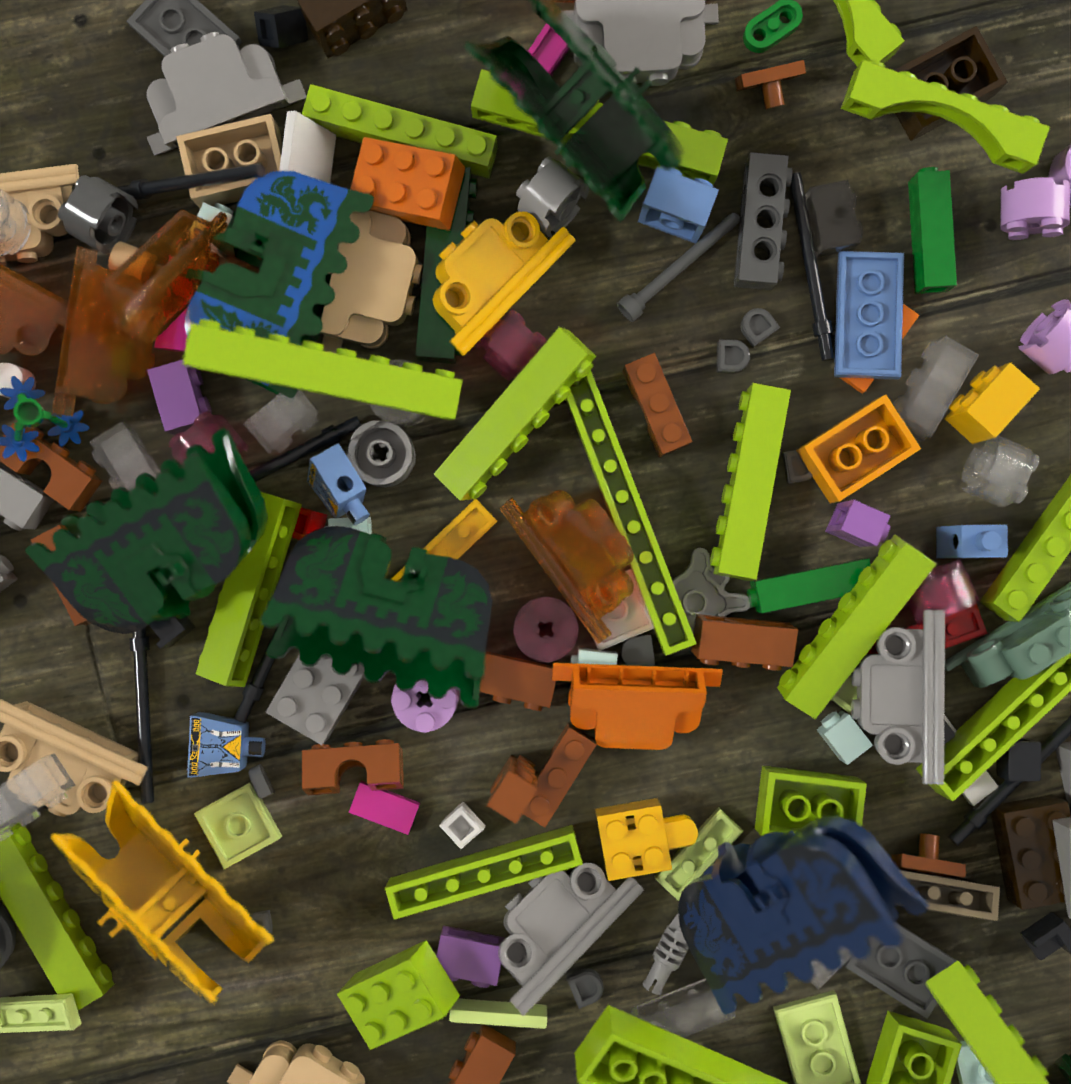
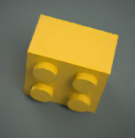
(991, 402)

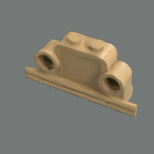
(42, 194)
(374, 286)
(86, 756)
(307, 1065)

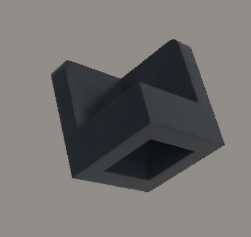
(280, 26)
(171, 630)
(1021, 761)
(1047, 936)

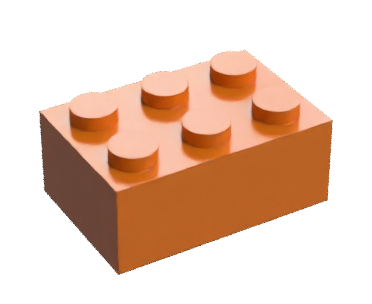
(409, 182)

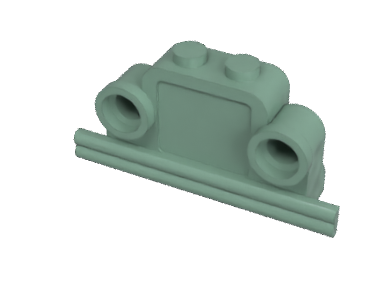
(1022, 646)

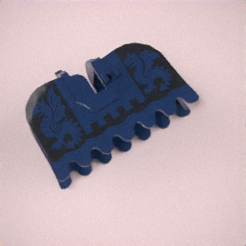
(791, 904)

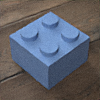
(678, 204)

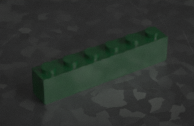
(433, 331)

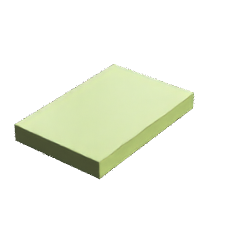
(816, 1041)

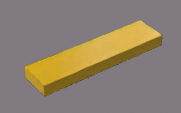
(459, 533)

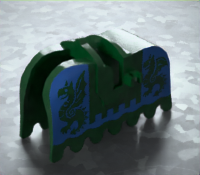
(296, 233)

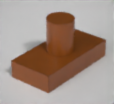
(770, 80)
(928, 861)

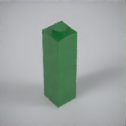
(932, 231)
(805, 586)

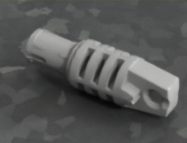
(667, 956)

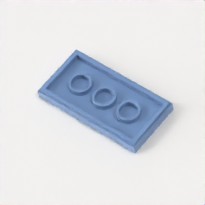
(869, 315)

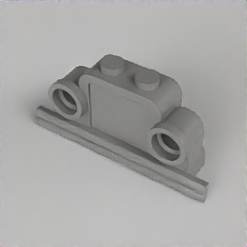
(647, 34)
(214, 87)
(904, 695)
(557, 925)

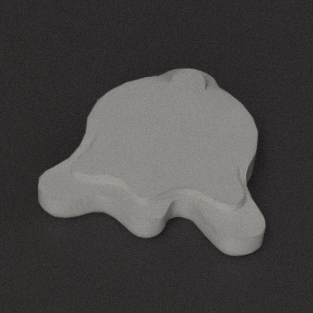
(705, 592)

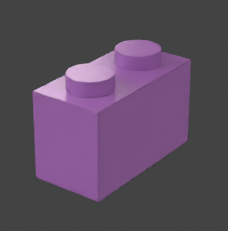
(178, 395)
(858, 524)
(470, 956)

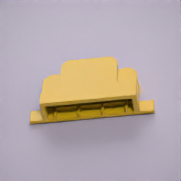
(492, 272)

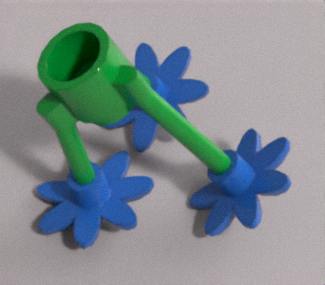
(30, 415)

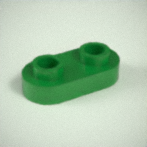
(770, 26)

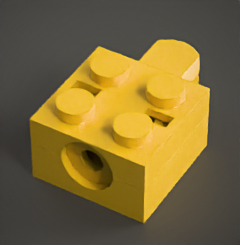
(641, 841)

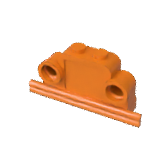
(636, 703)

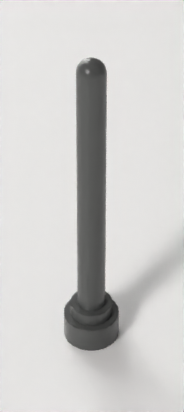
(632, 305)

